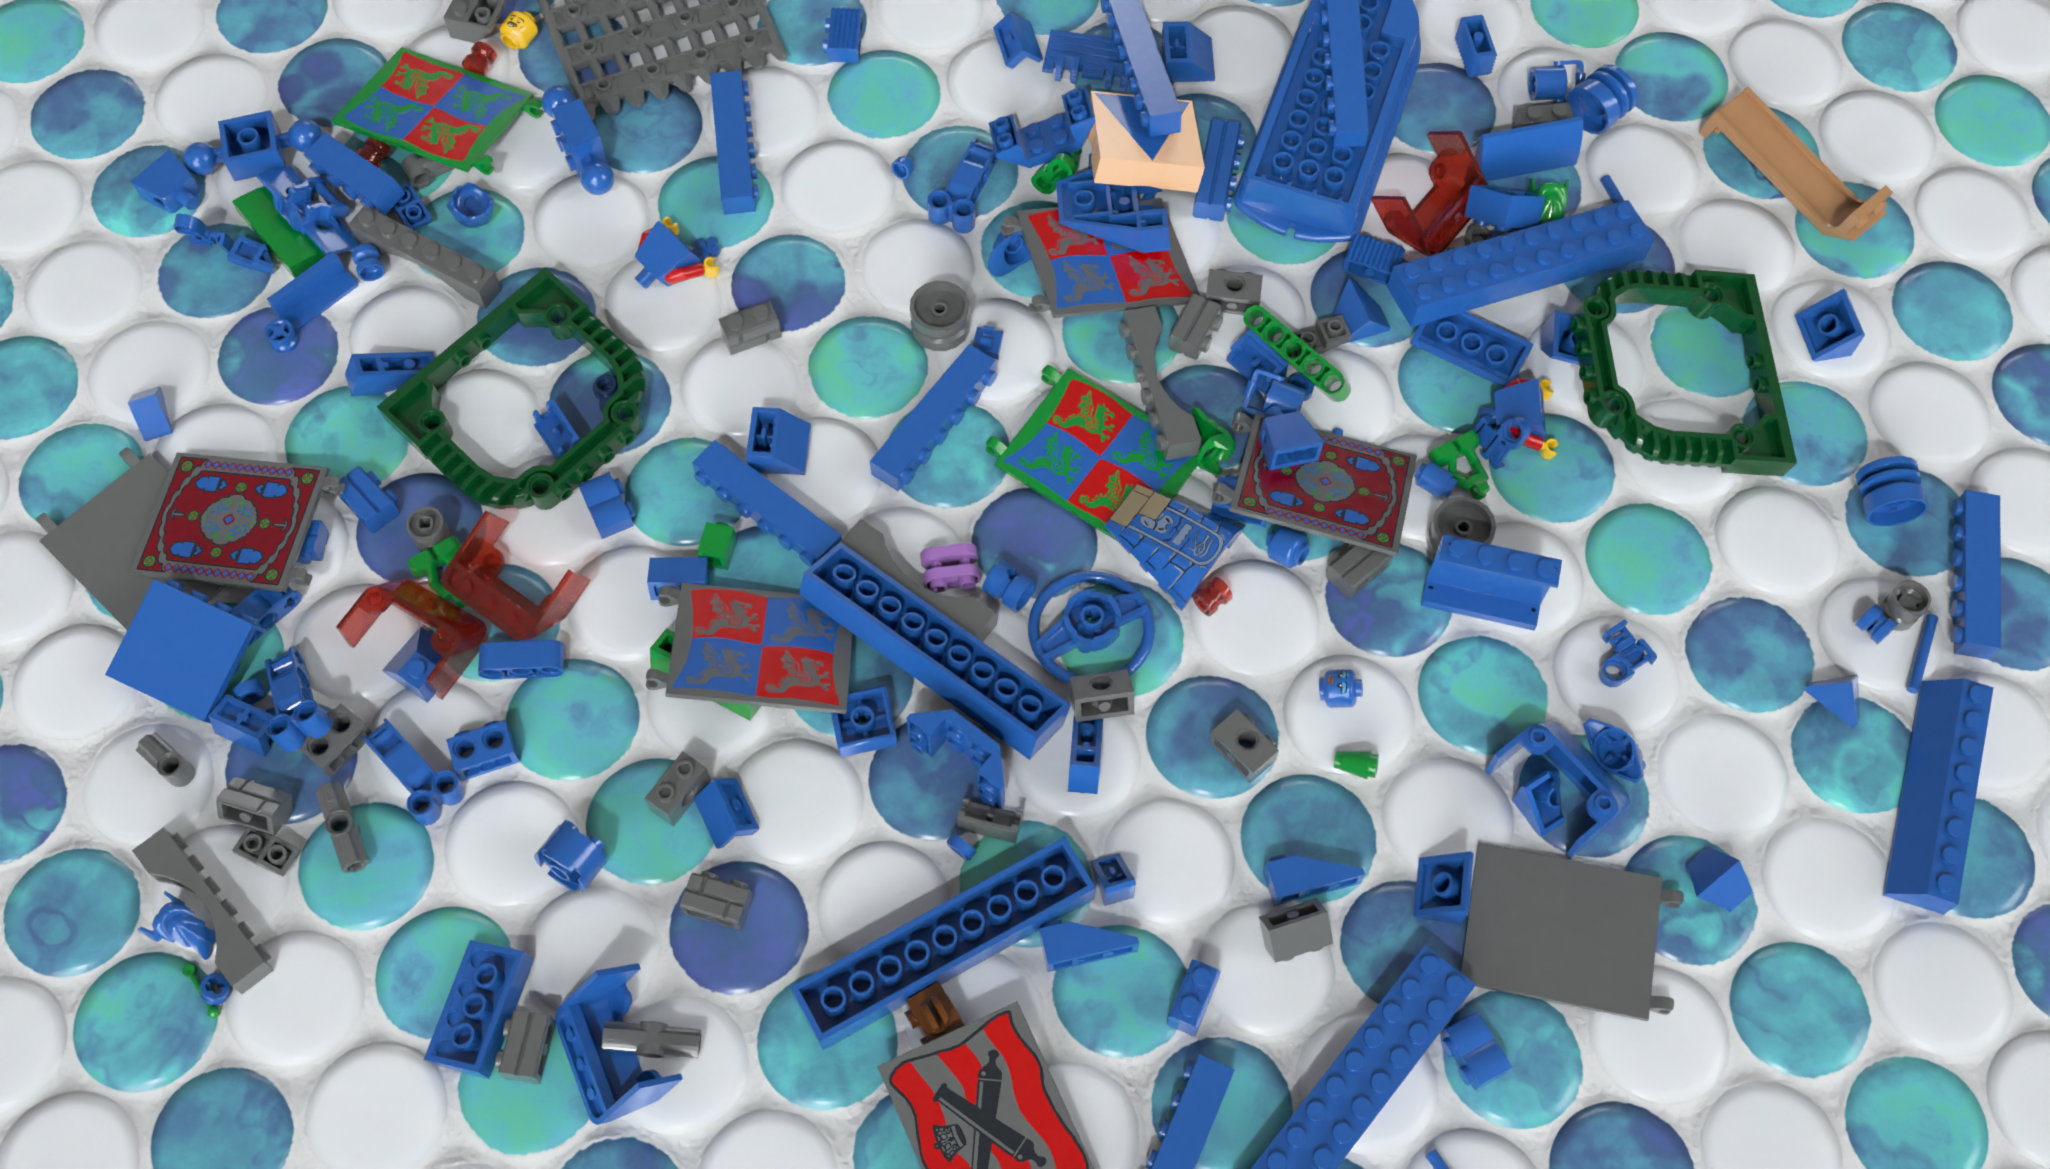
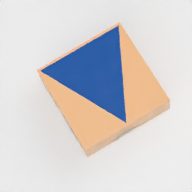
(1131, 158)

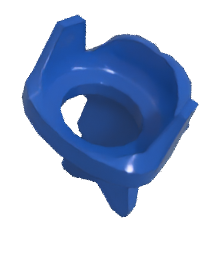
(178, 924)

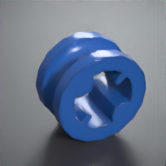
(209, 996)

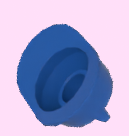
(1007, 254)

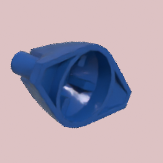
(1615, 750)

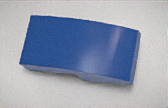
(411, 209)

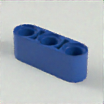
(521, 659)

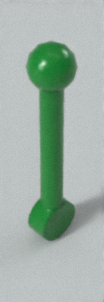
(190, 971)

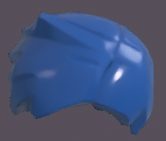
(471, 205)

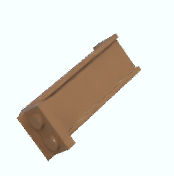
(1795, 168)

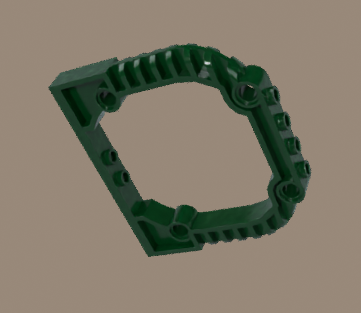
(538, 303)
(1734, 303)

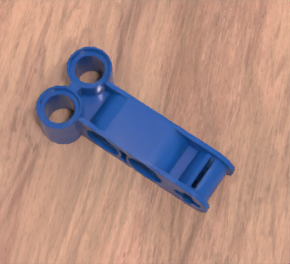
(963, 189)
(267, 607)
(294, 703)
(415, 774)

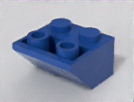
(1187, 53)
(777, 442)

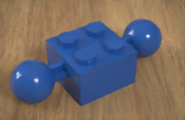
(578, 139)
(250, 145)

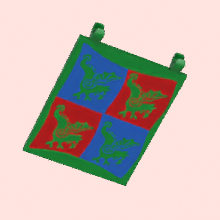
(436, 110)
(1088, 451)

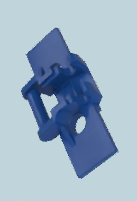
(294, 202)

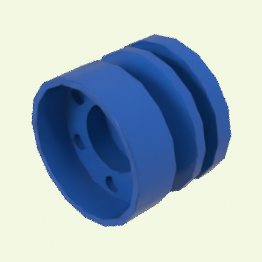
(1603, 98)
(1891, 491)

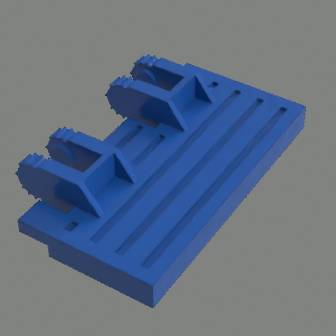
(1085, 54)

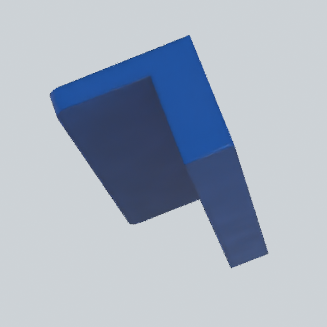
(312, 292)

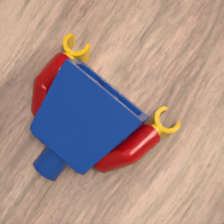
(668, 257)
(1525, 400)

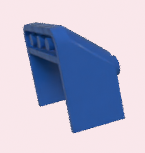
(1605, 796)
(607, 1079)

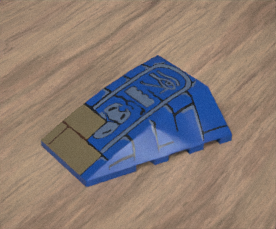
(1171, 539)

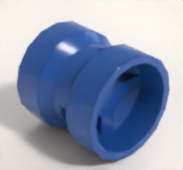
(368, 262)
(1881, 629)

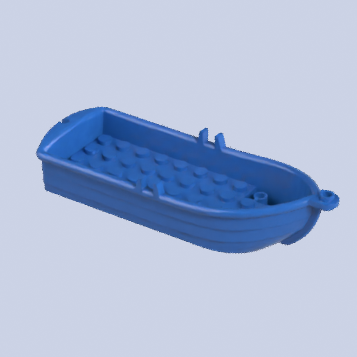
(1293, 169)

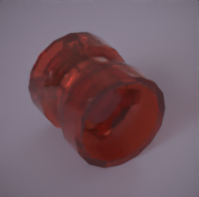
(480, 58)
(374, 151)
(1212, 596)

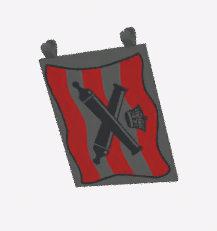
(984, 1100)

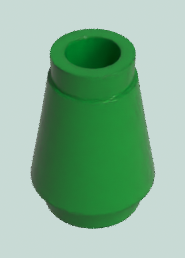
(1359, 763)

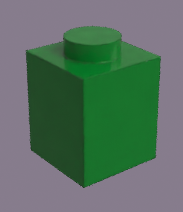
(717, 544)

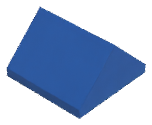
(1831, 327)
(1444, 887)

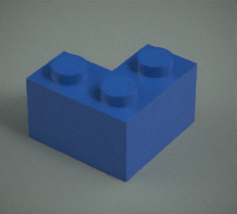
(1504, 208)

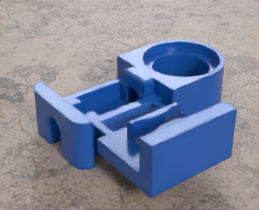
(196, 228)
(1494, 439)
(1627, 655)

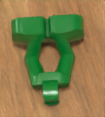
(1058, 168)
(1463, 446)
(429, 561)

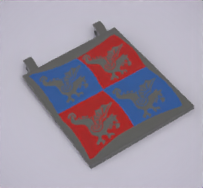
(1096, 275)
(754, 650)

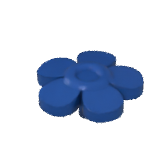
(706, 248)

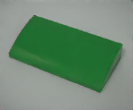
(290, 247)

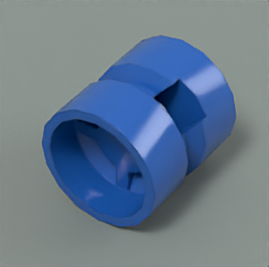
(1006, 584)

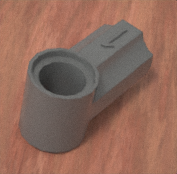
(422, 170)
(165, 760)

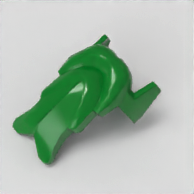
(1555, 199)
(1216, 440)

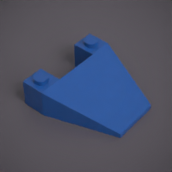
(1112, 213)

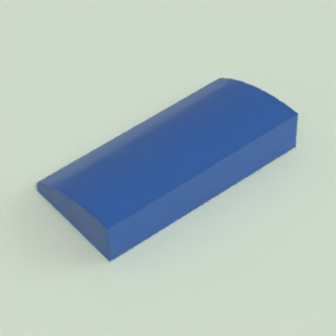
(1530, 149)
(1474, 346)
(478, 1007)

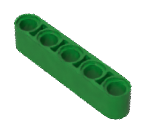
(1305, 361)

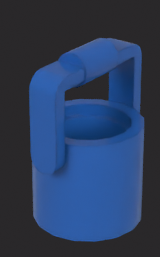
(1551, 81)
(1281, 394)

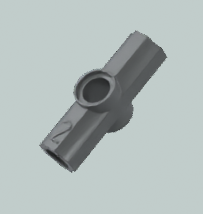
(347, 842)
(651, 1039)

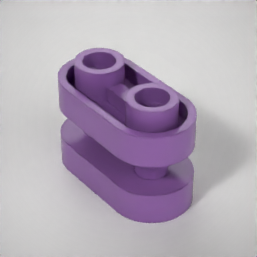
(950, 567)

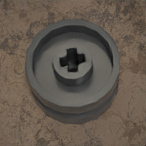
(940, 315)
(1461, 518)

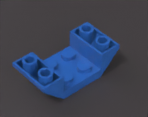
(1047, 138)
(932, 729)

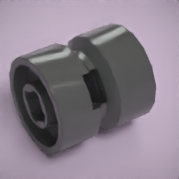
(427, 527)
(1906, 603)

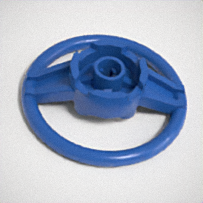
(1075, 631)

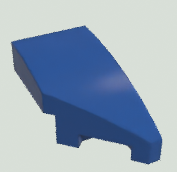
(251, 255)

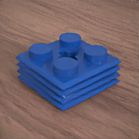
(878, 732)

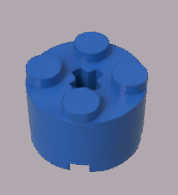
(571, 856)

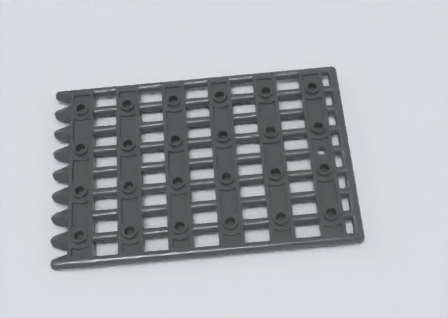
(658, 74)

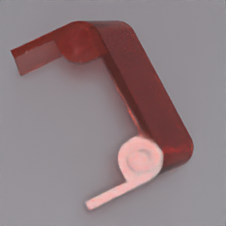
(1441, 212)
(475, 581)
(456, 633)

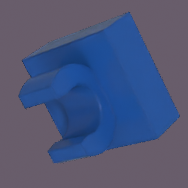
(988, 341)

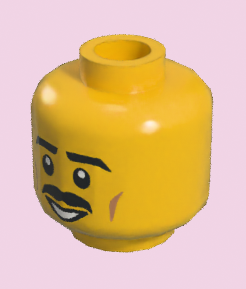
(518, 30)

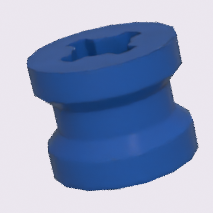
(283, 329)

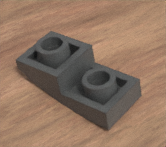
(1325, 335)
(266, 851)

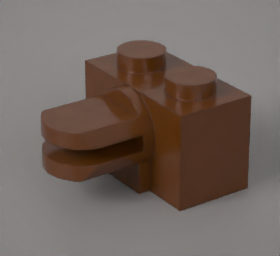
(932, 1013)

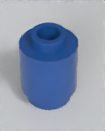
(1435, 480)

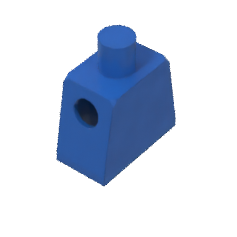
(167, 184)
(1288, 439)

